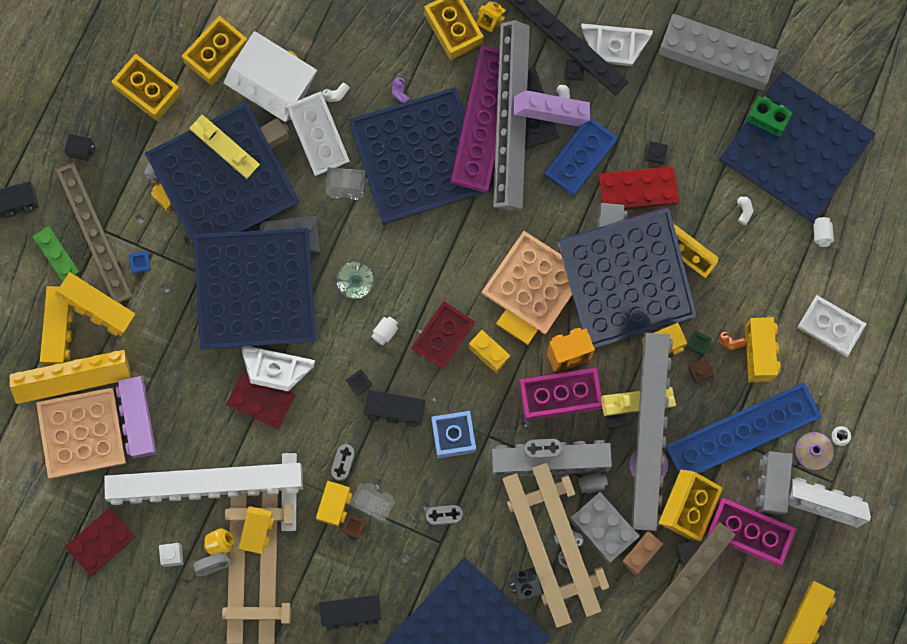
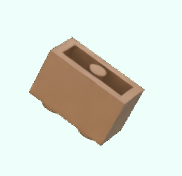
(641, 553)

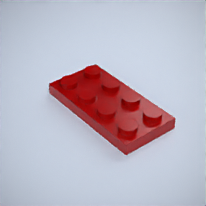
(639, 187)

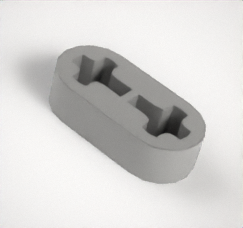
(542, 443)
(338, 461)
(444, 510)
(212, 564)

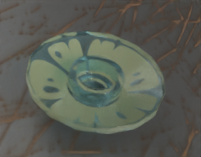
(352, 271)

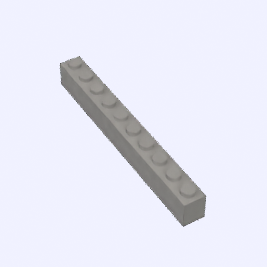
(510, 127)
(650, 431)

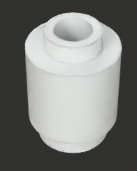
(823, 232)
(385, 330)

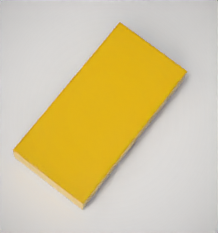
(517, 327)

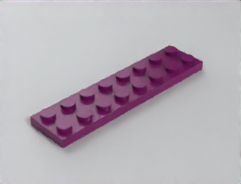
(478, 134)

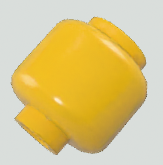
(218, 542)

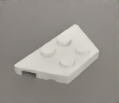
(616, 44)
(275, 368)

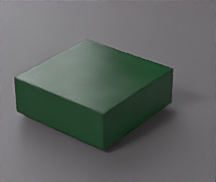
(699, 343)

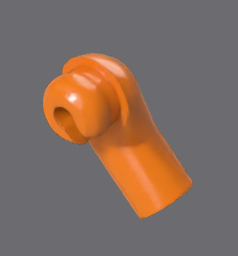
(731, 344)

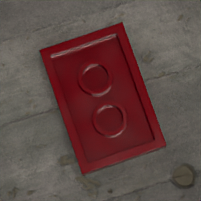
(443, 335)
(261, 402)
(100, 542)

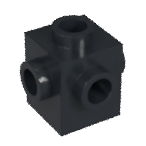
(525, 584)

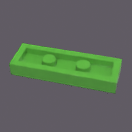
(55, 253)

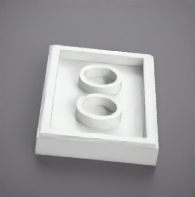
(831, 326)

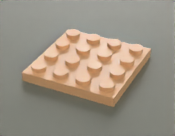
(531, 283)
(81, 433)

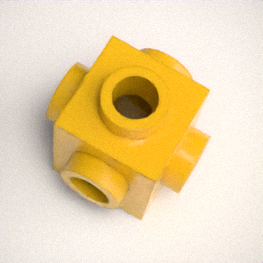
(490, 16)

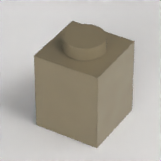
(275, 132)

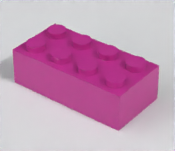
(560, 394)
(754, 532)

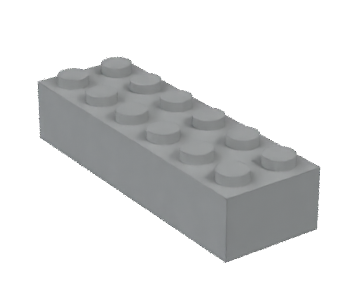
(718, 52)
(571, 460)

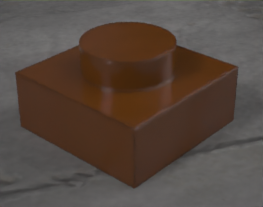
(700, 370)
(353, 526)

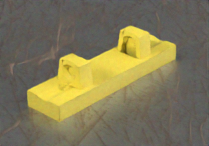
(224, 146)
(628, 402)

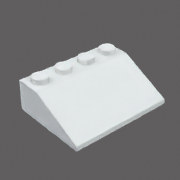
(269, 76)
(828, 503)

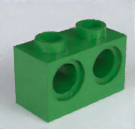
(767, 120)

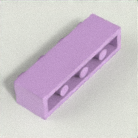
(551, 108)
(136, 416)

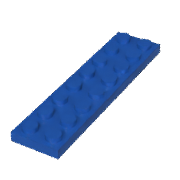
(744, 430)

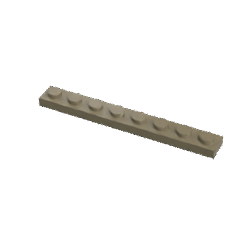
(94, 233)
(681, 585)

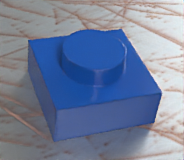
(139, 262)

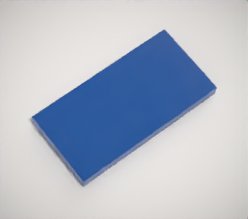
(581, 156)

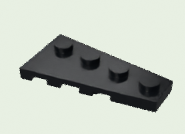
(538, 130)

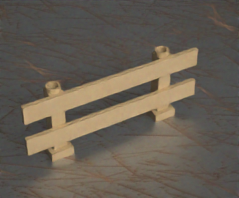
(582, 583)
(266, 612)

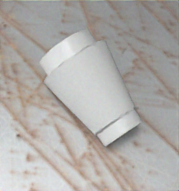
(843, 433)

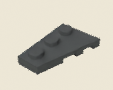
(302, 222)

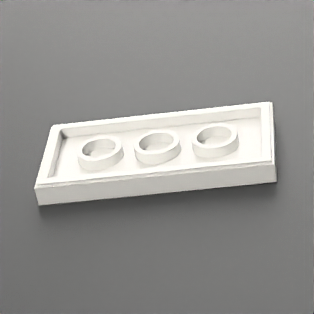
(317, 133)

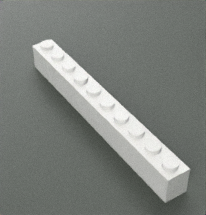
(203, 483)

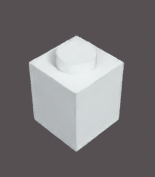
(171, 554)

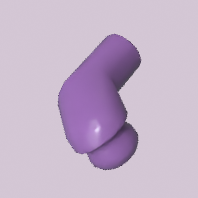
(398, 89)

